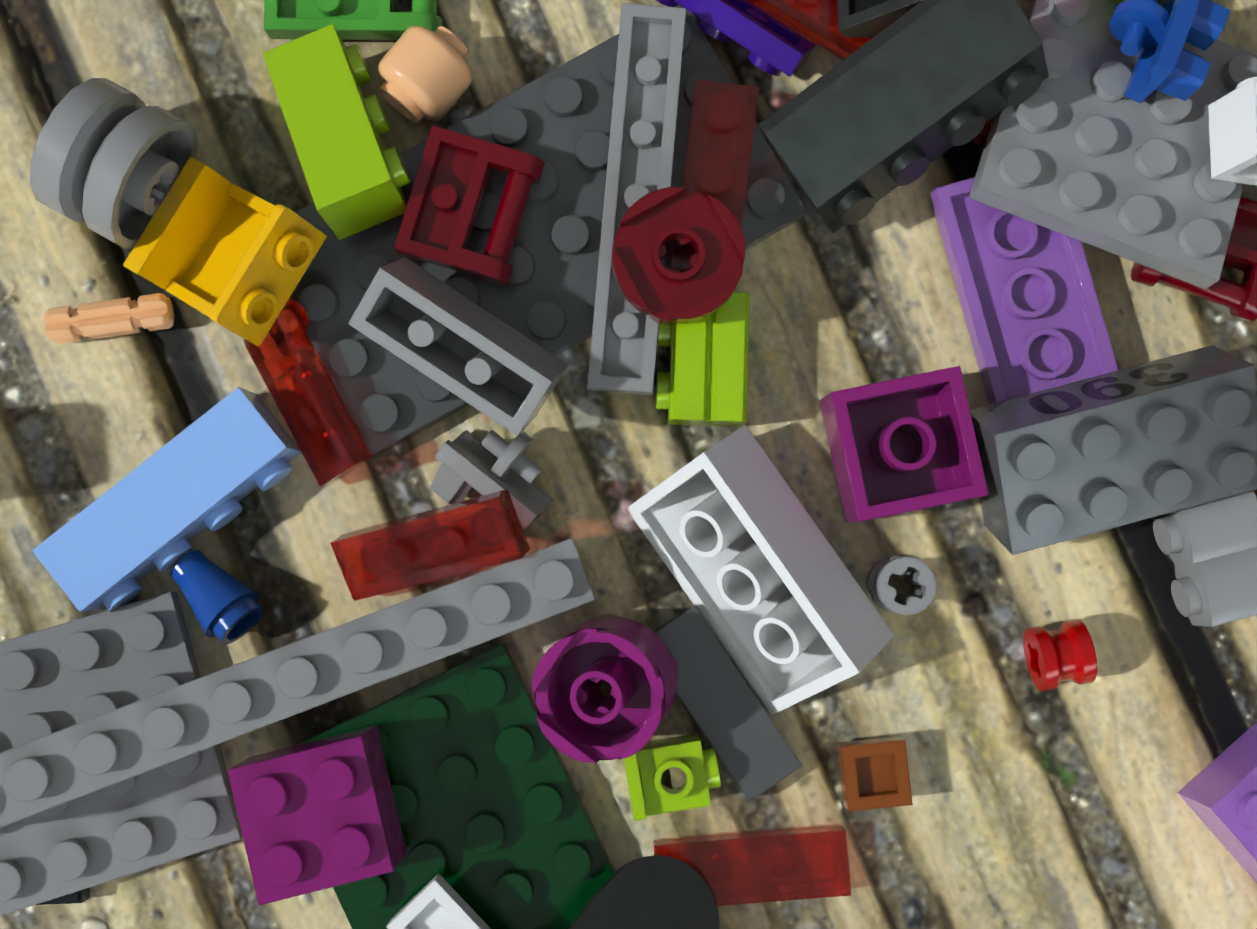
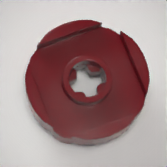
(688, 219)

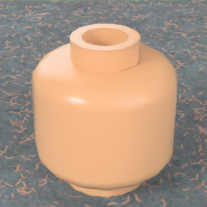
(424, 73)

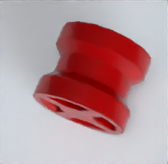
(1060, 655)

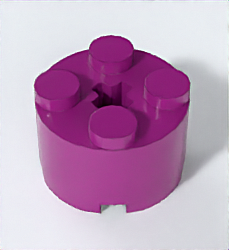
(575, 711)

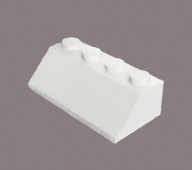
(761, 573)

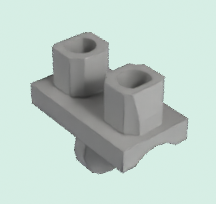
(491, 468)

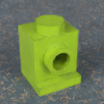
(646, 768)

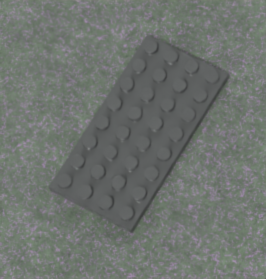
(557, 244)

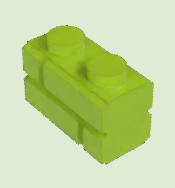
(707, 367)

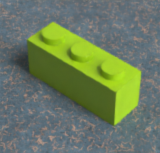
(338, 131)

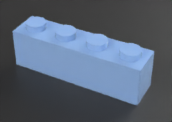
(168, 502)

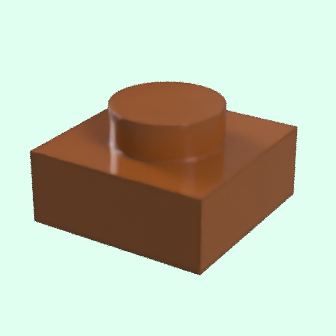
(874, 773)

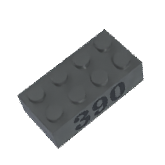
(1118, 448)

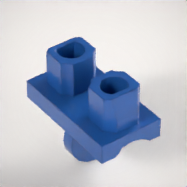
(1160, 36)

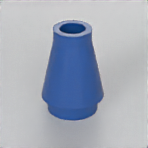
(217, 598)

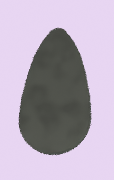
(651, 895)

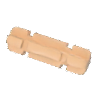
(109, 318)

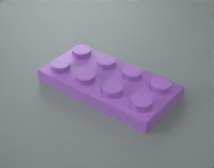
(1021, 297)

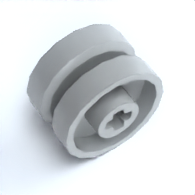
(109, 159)

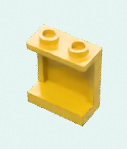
(225, 251)

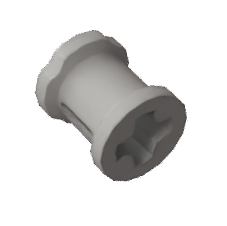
(915, 572)

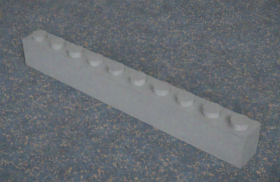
(289, 680)

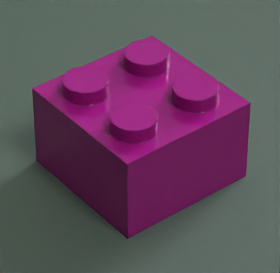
(903, 445)
(317, 815)

